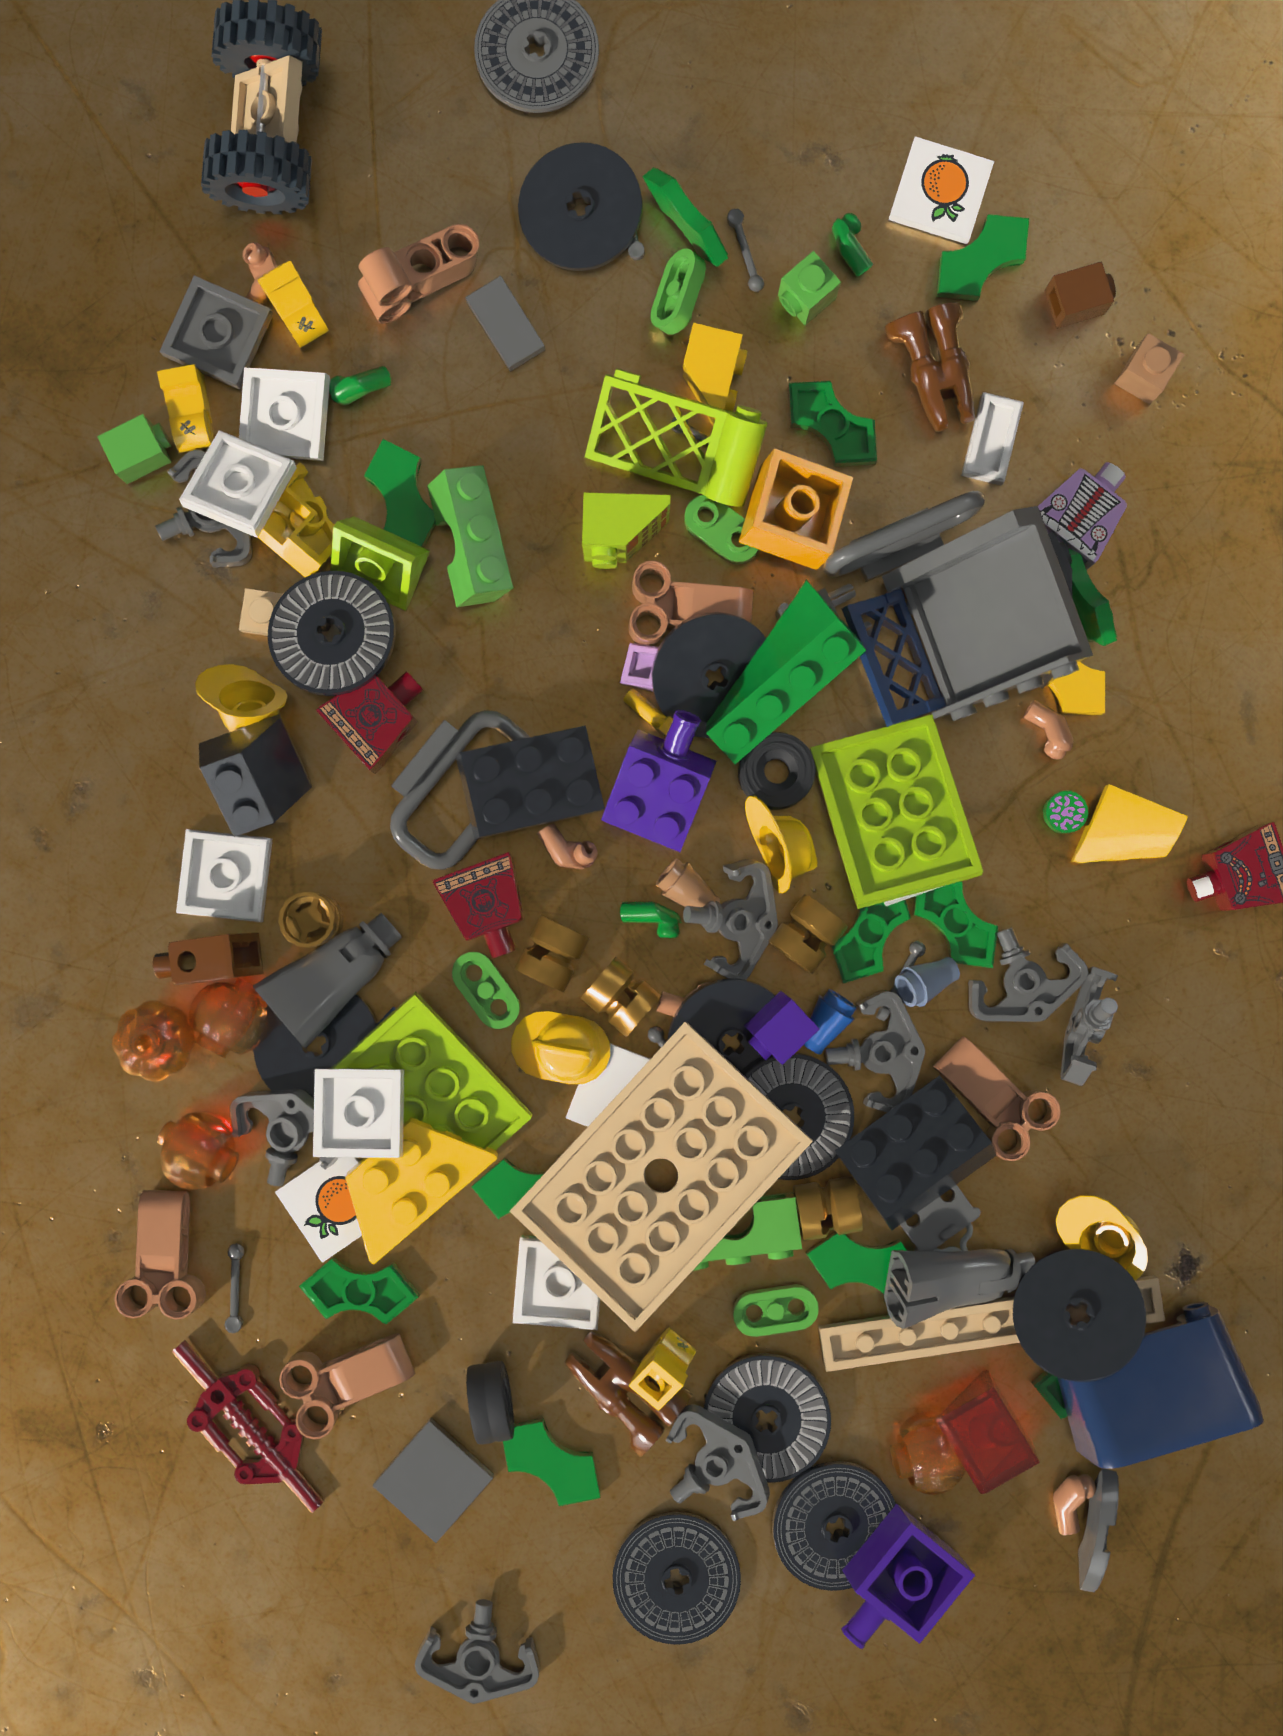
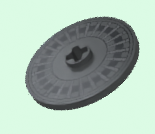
(525, 78)

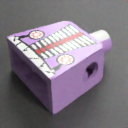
(1085, 511)

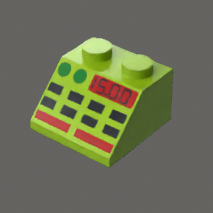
(620, 525)

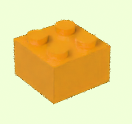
(796, 509)

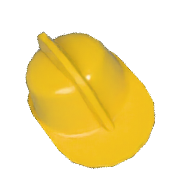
(239, 695)
(782, 842)
(560, 1047)
(1101, 1227)

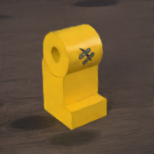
(293, 303)
(187, 407)
(666, 1365)

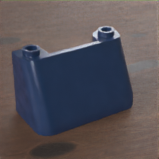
(1170, 1397)

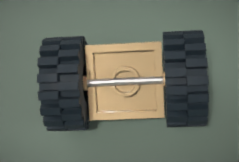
(271, 58)

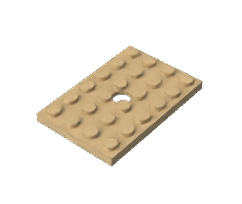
(643, 1242)

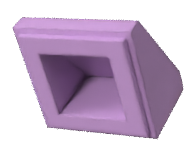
(638, 666)

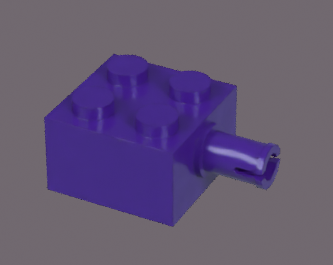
(660, 784)
(903, 1578)

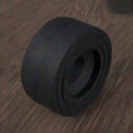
(799, 763)
(490, 1402)

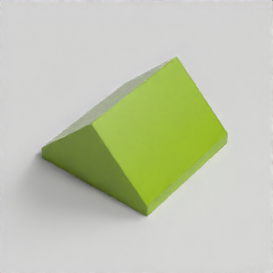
(379, 557)

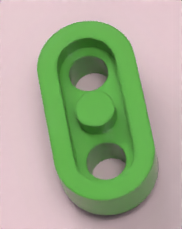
(678, 291)
(719, 531)
(488, 988)
(775, 1313)

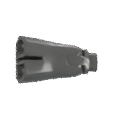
(320, 984)
(936, 1281)

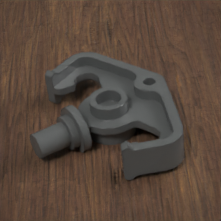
(185, 522)
(741, 920)
(1028, 990)
(1087, 1023)
(891, 1051)
(288, 1128)
(724, 1457)
(477, 1670)

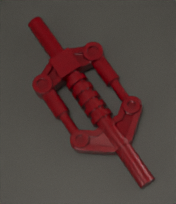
(220, 1393)

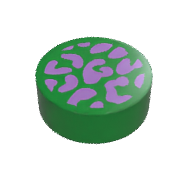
(1065, 812)

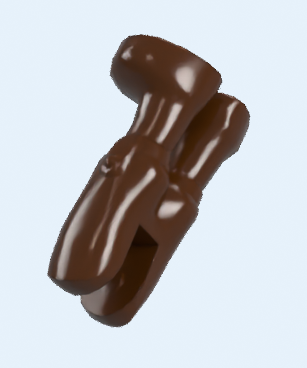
(933, 378)
(611, 1390)

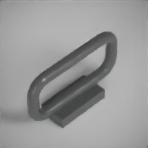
(902, 540)
(424, 773)

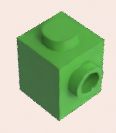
(808, 288)
(136, 448)

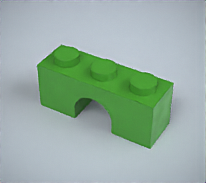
(479, 566)
(771, 1232)

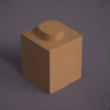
(1149, 369)

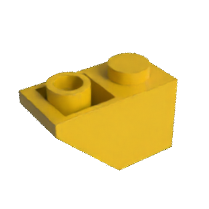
(711, 363)

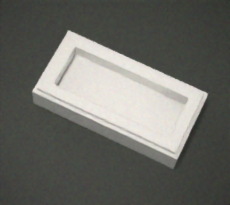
(992, 438)

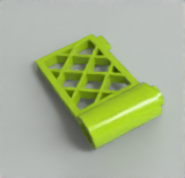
(730, 451)

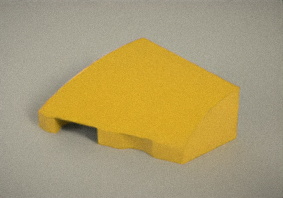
(300, 527)
(1128, 829)

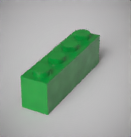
(786, 671)

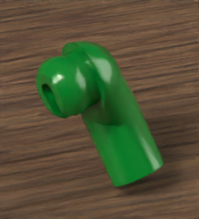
(848, 245)
(349, 389)
(652, 912)

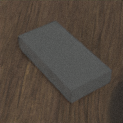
(505, 323)

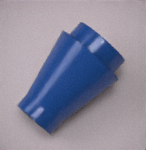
(831, 1016)

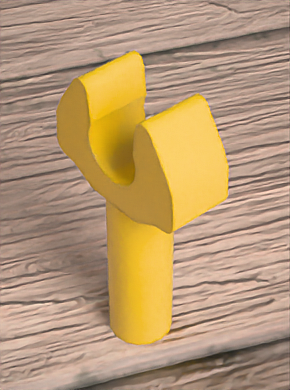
(648, 712)

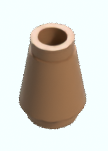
(684, 885)

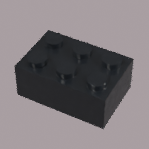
(530, 782)
(916, 1152)

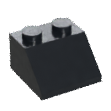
(253, 774)

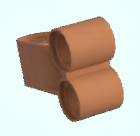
(393, 284)
(682, 601)
(995, 1096)
(161, 1257)
(345, 1380)

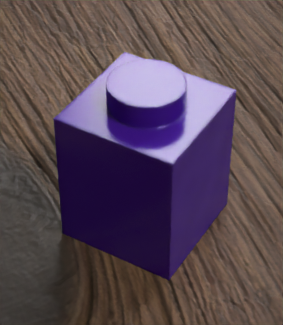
(780, 1029)

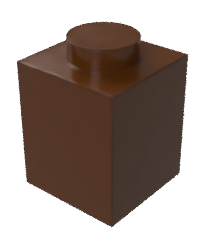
(1080, 294)

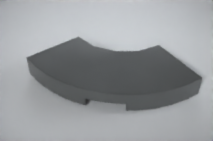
(1101, 1513)

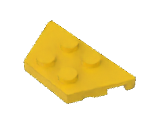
(403, 1192)

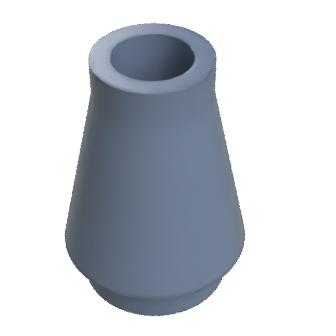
(923, 982)

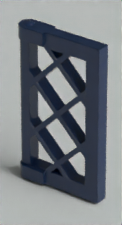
(880, 683)

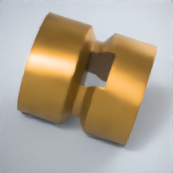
(310, 919)
(816, 920)
(552, 953)
(609, 986)
(828, 1208)

